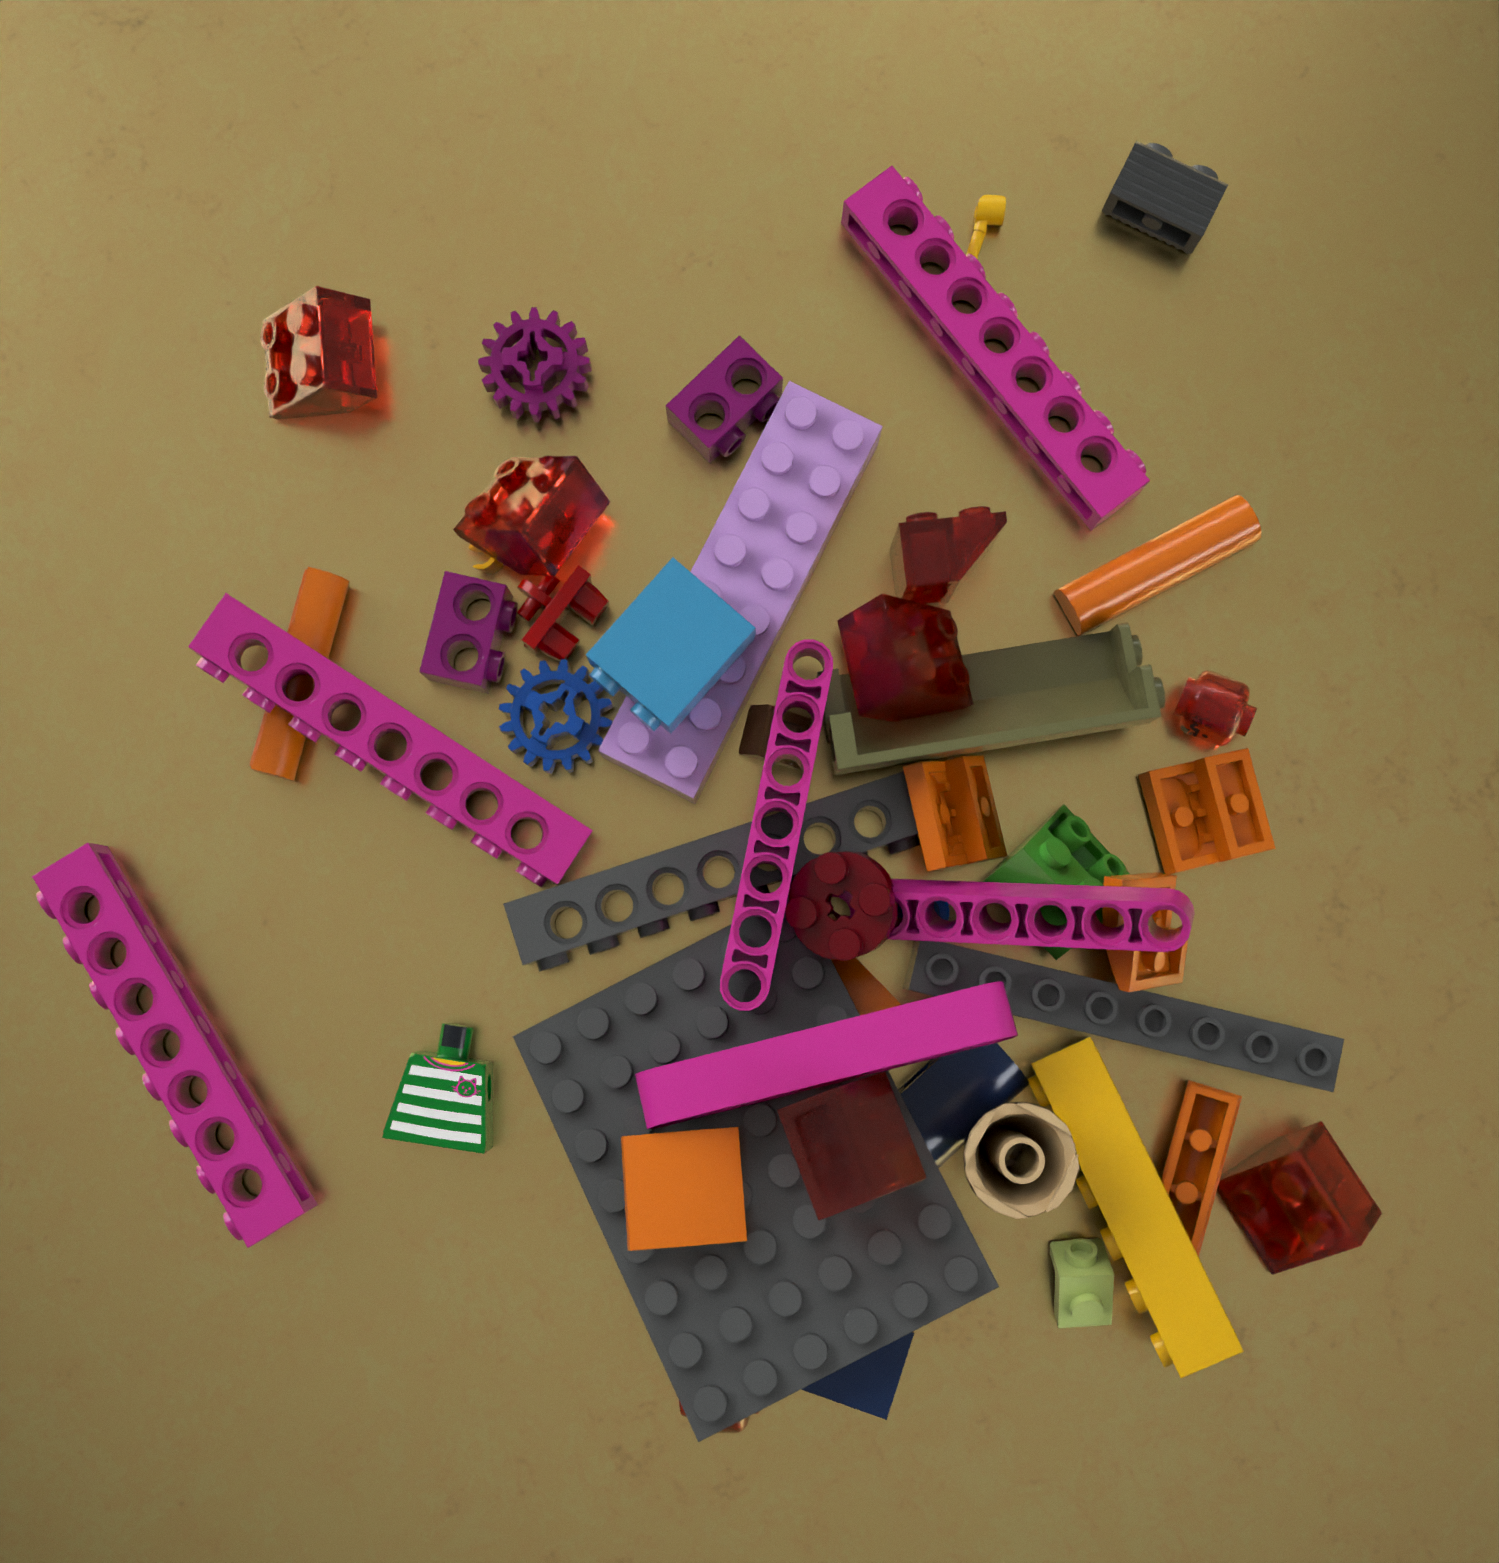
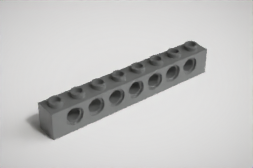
(534, 915)
(1132, 1017)

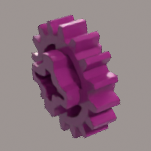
(516, 360)

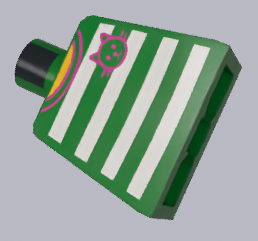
(445, 1096)

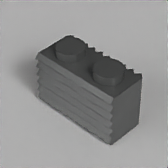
(1165, 196)

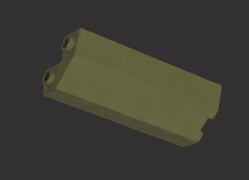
(1018, 700)

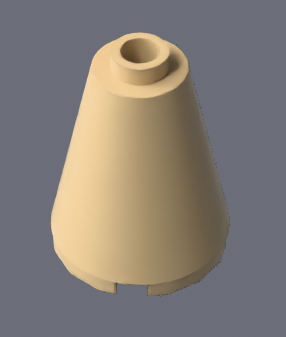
(1035, 1170)

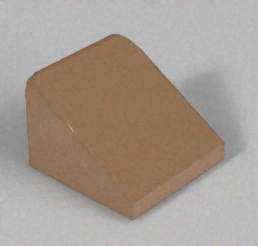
(758, 728)

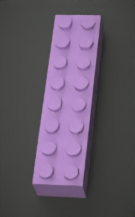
(759, 566)

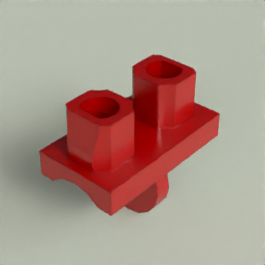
(574, 595)

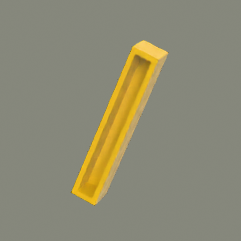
(1137, 1209)

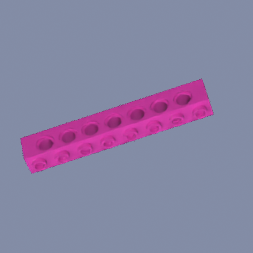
(899, 258)
(236, 627)
(229, 1100)

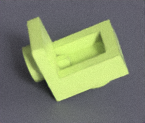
(1082, 1283)

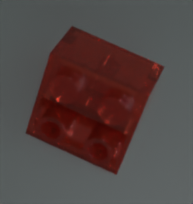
(319, 355)
(534, 513)
(938, 555)
(904, 659)
(851, 1145)
(1299, 1199)

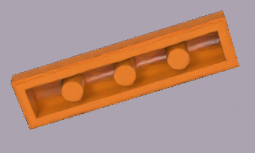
(1159, 564)
(314, 624)
(1199, 1155)

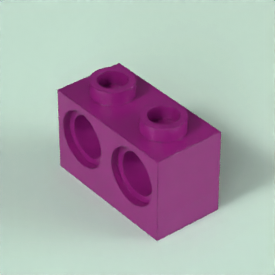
(714, 393)
(453, 632)

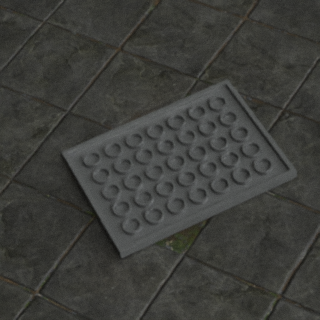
(801, 1293)

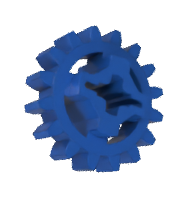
(567, 695)

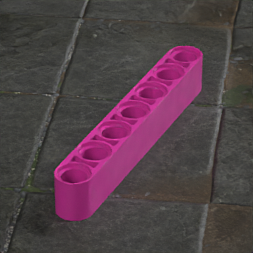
(791, 800)
(1027, 923)
(826, 1055)

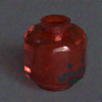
(1215, 708)

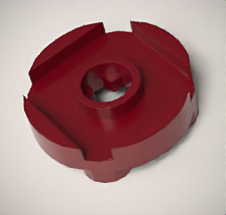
(872, 899)

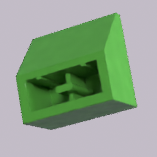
(1062, 854)

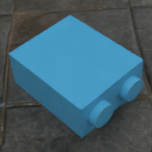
(669, 647)

